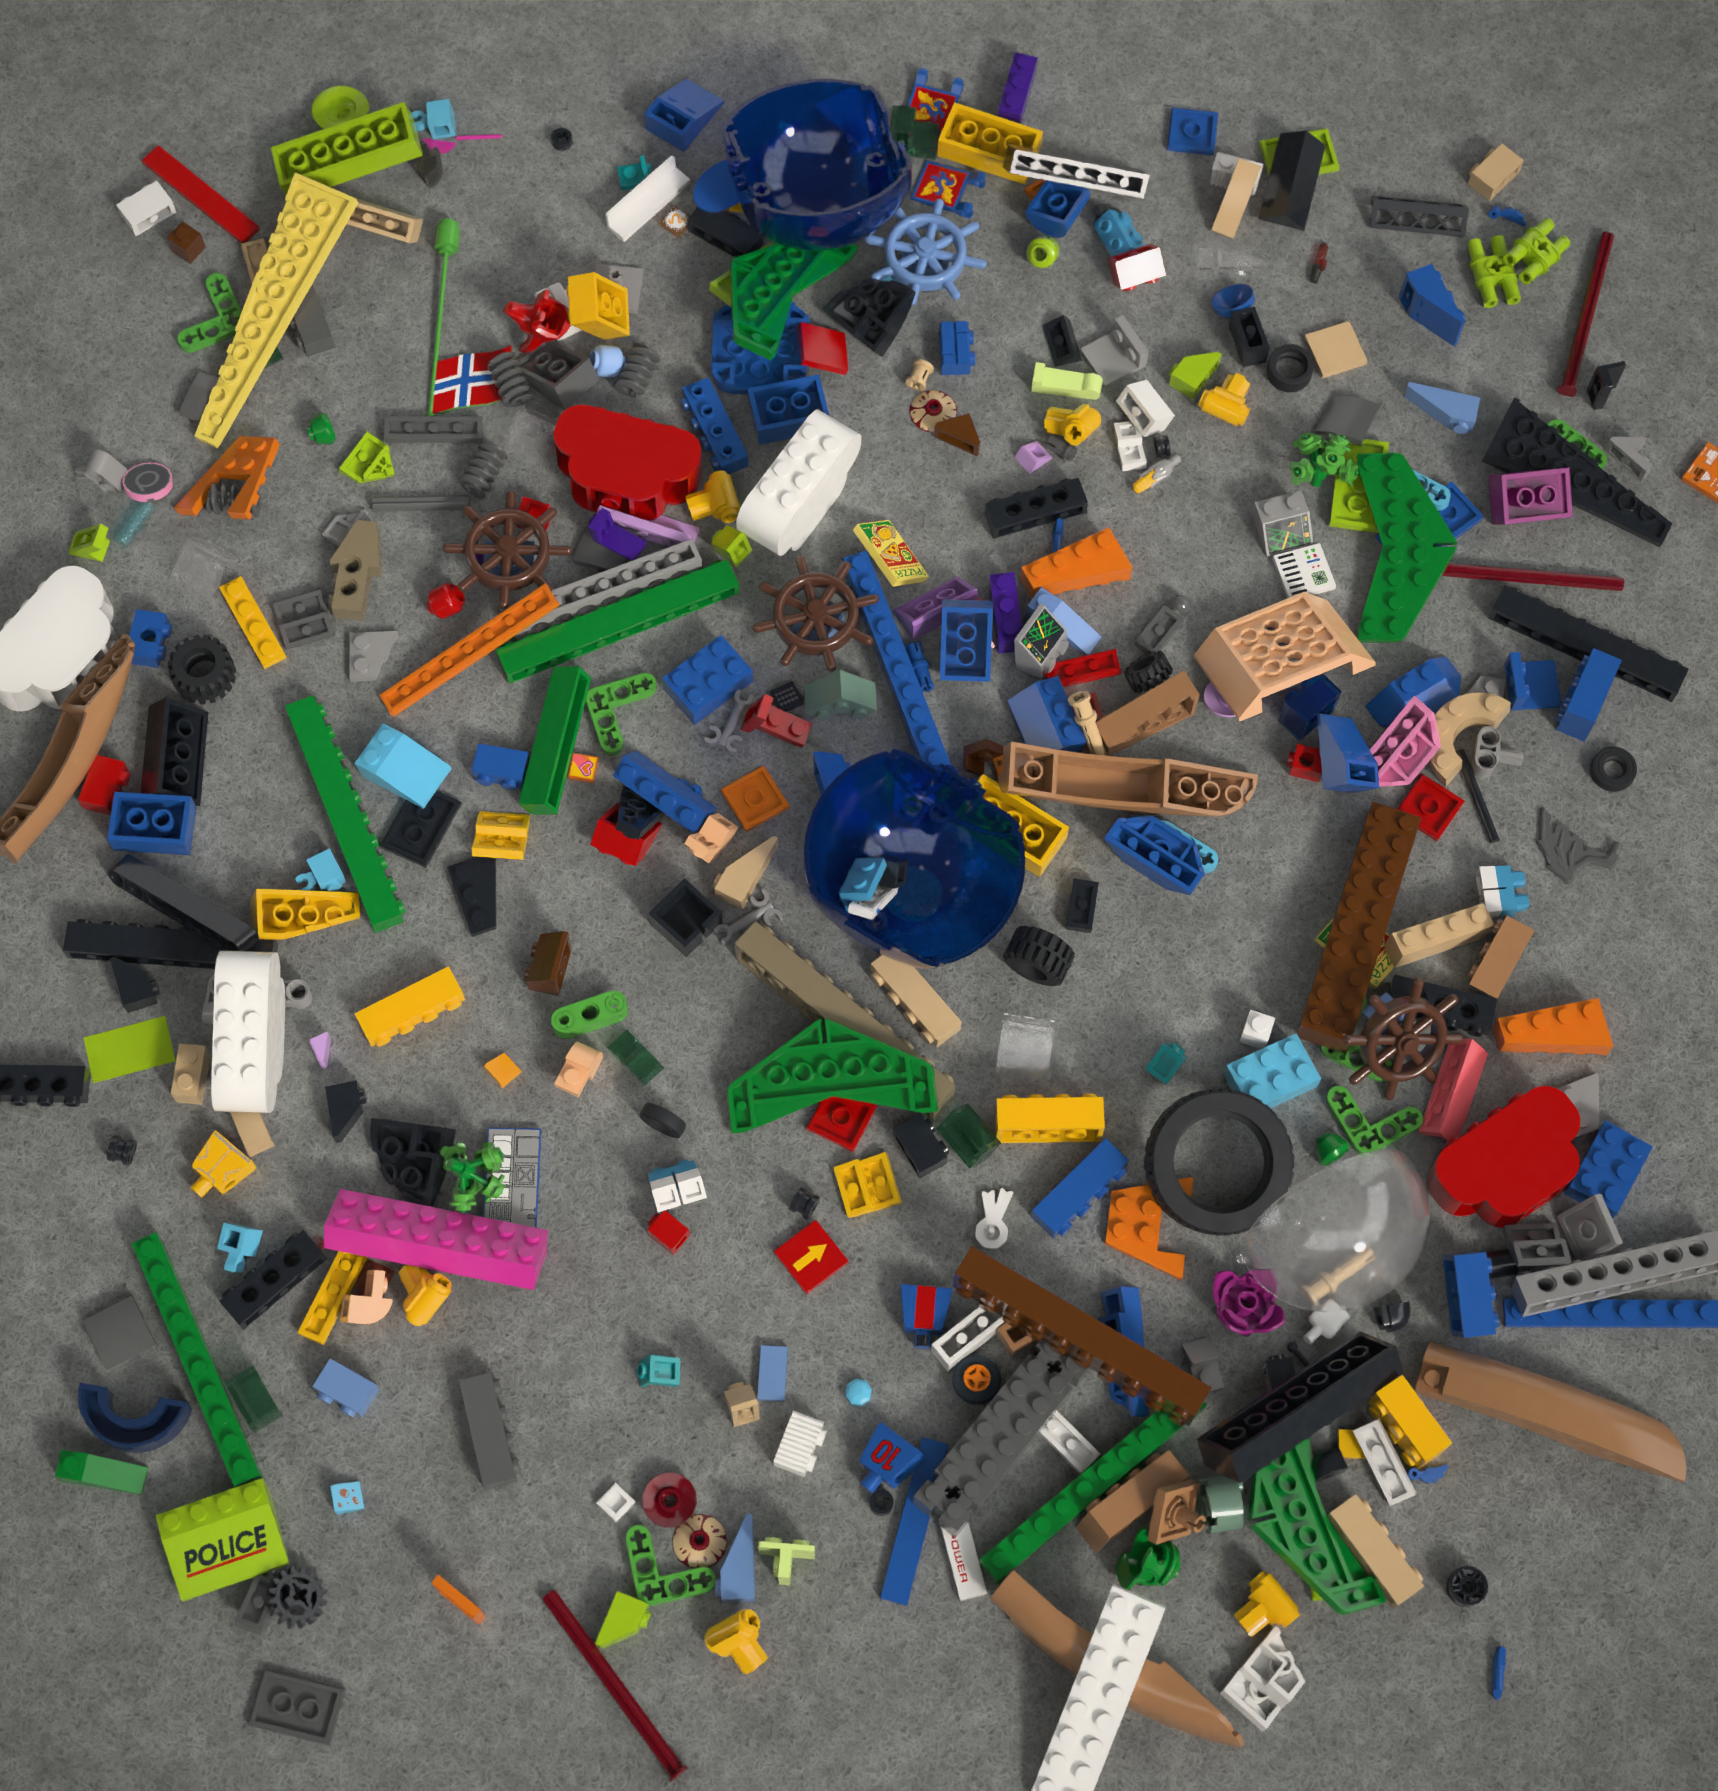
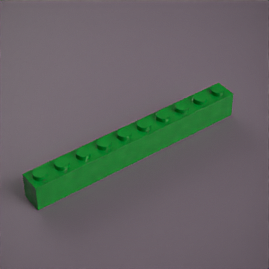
(617, 621)
(346, 818)
(197, 1360)
(1079, 1494)

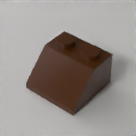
(549, 963)

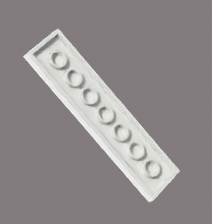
(1100, 1692)

